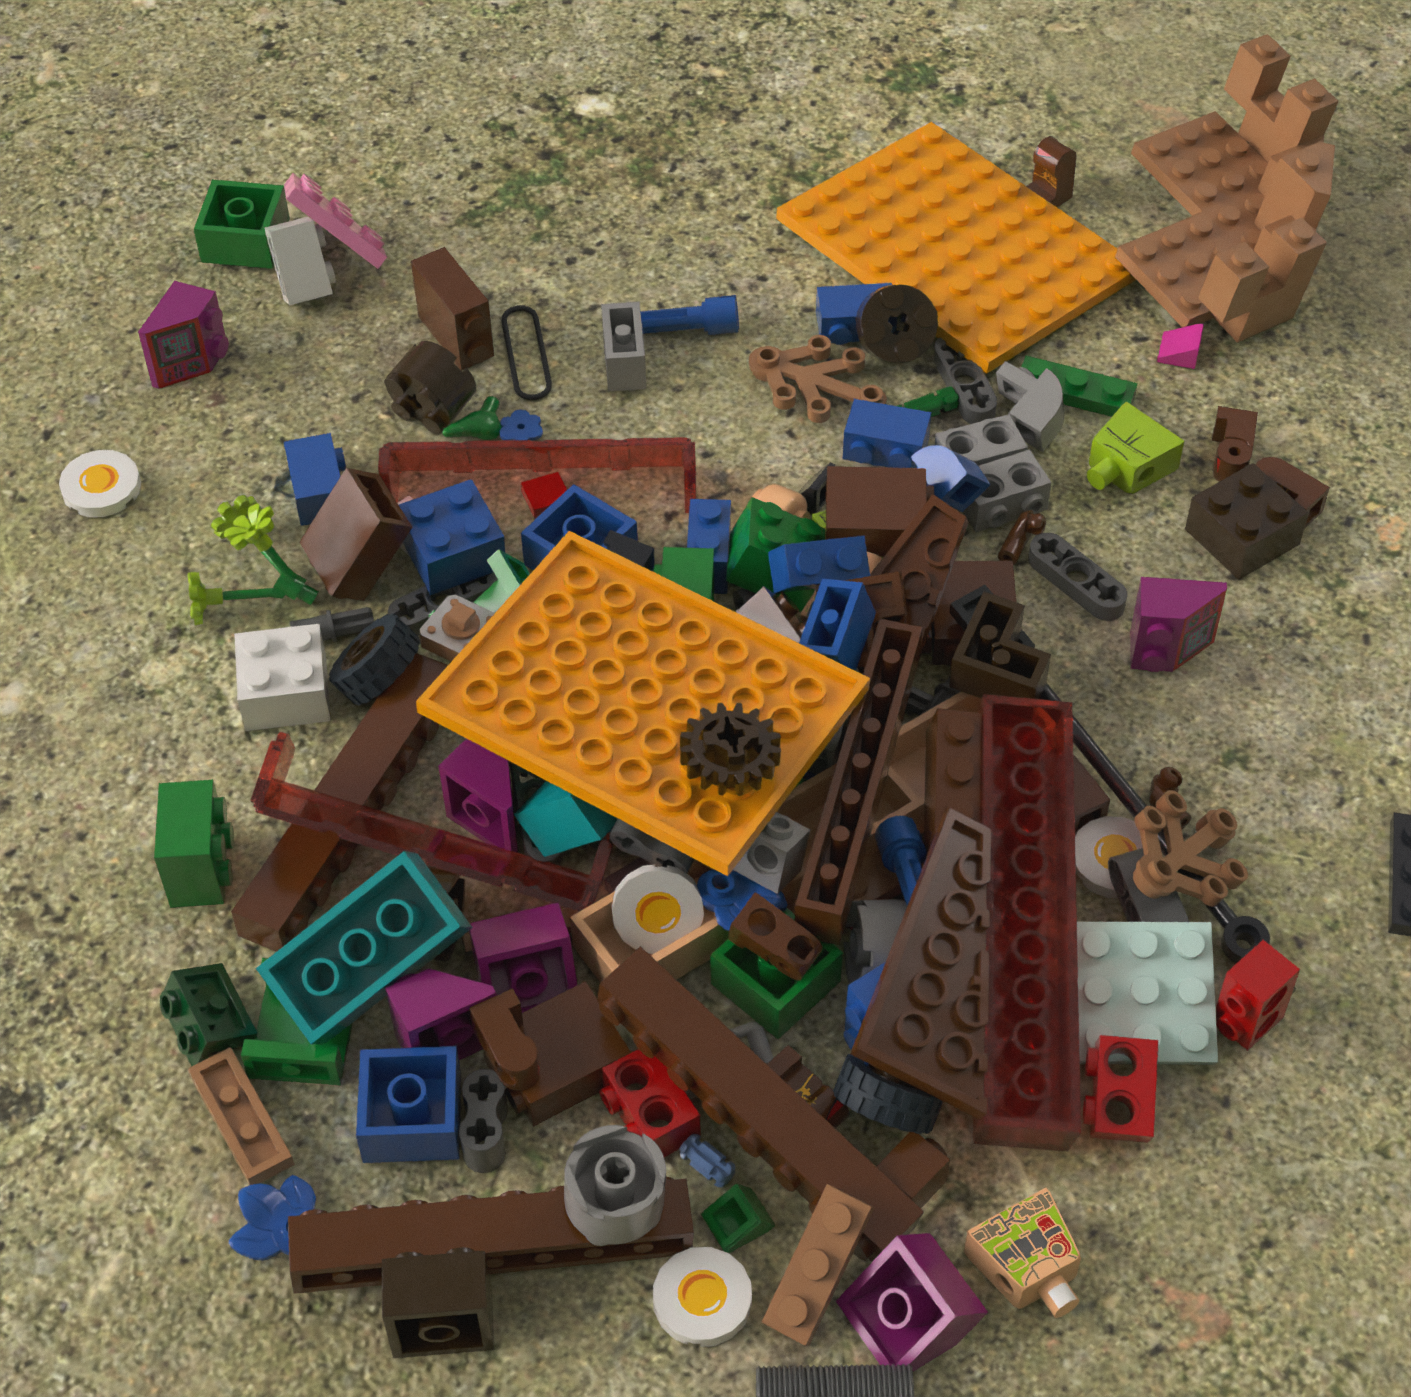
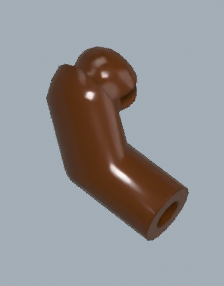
(1025, 525)

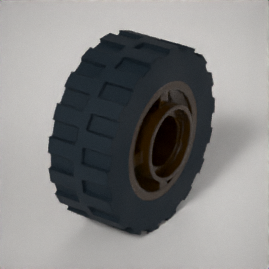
(374, 659)
(885, 1097)

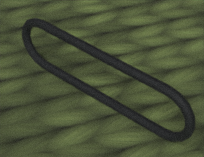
(511, 357)

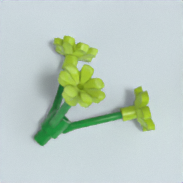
(243, 525)

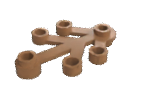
(772, 364)
(1159, 875)

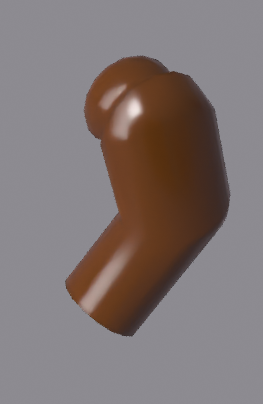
(1167, 780)

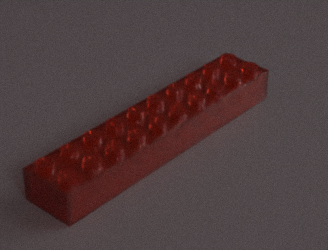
(1032, 927)

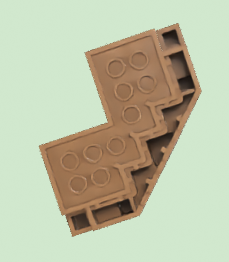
(1249, 199)

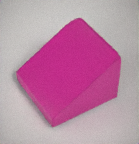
(1181, 346)

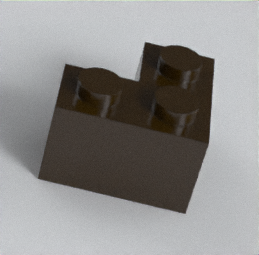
(992, 659)

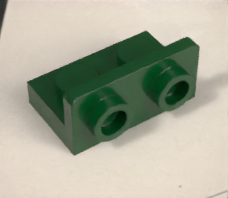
(205, 1011)

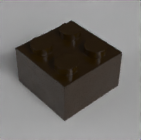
(1246, 521)
(437, 1303)

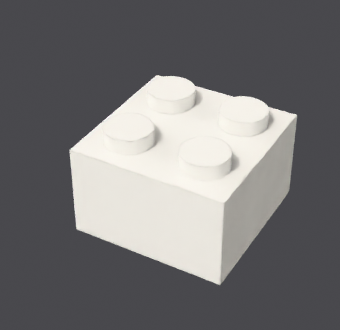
(282, 677)

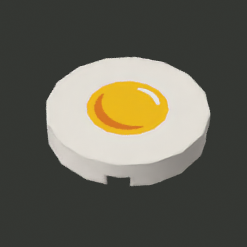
(100, 483)
(1099, 842)
(656, 907)
(702, 1296)

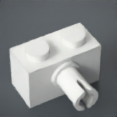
(299, 260)

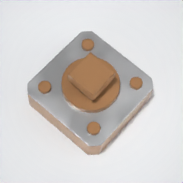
(453, 626)

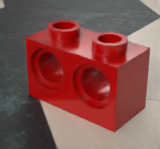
(1255, 995)
(1135, 1090)
(656, 1101)

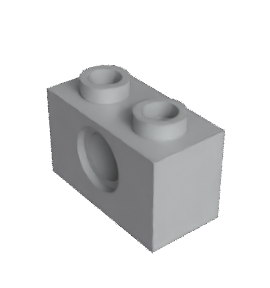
(623, 346)

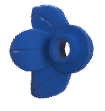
(737, 891)
(267, 1217)

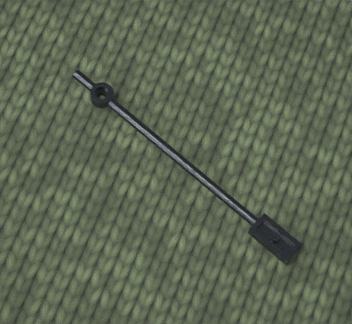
(1235, 927)

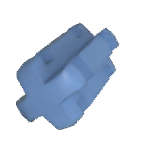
(707, 1160)

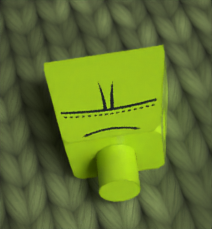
(1132, 451)

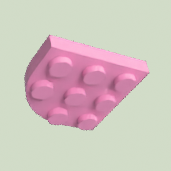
(335, 218)

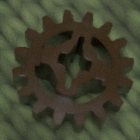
(730, 749)

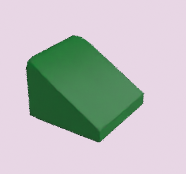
(737, 1218)

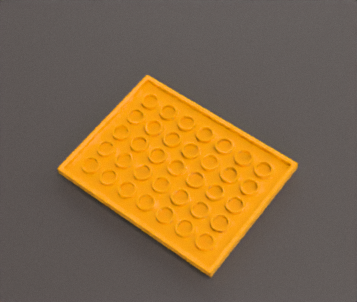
(966, 236)
(596, 681)

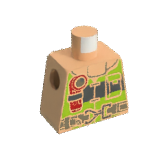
(1028, 1254)

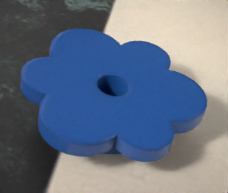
(521, 426)

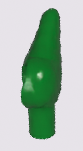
(479, 423)

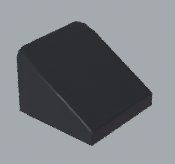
(815, 490)

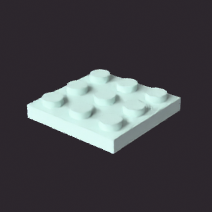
(1148, 985)

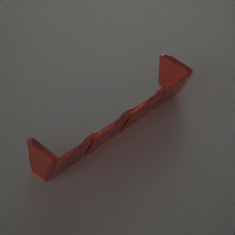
(538, 456)
(438, 847)

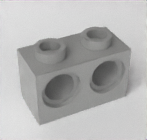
(984, 440)
(1015, 487)
(775, 853)

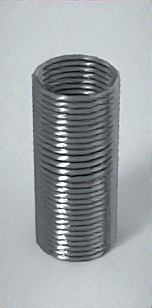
(835, 1381)

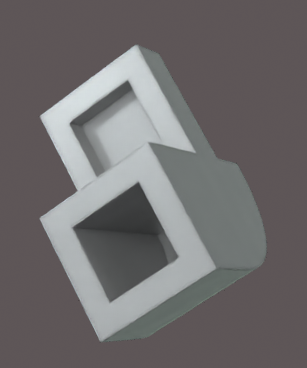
(1038, 403)

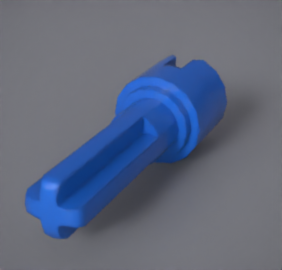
(715, 315)
(901, 851)

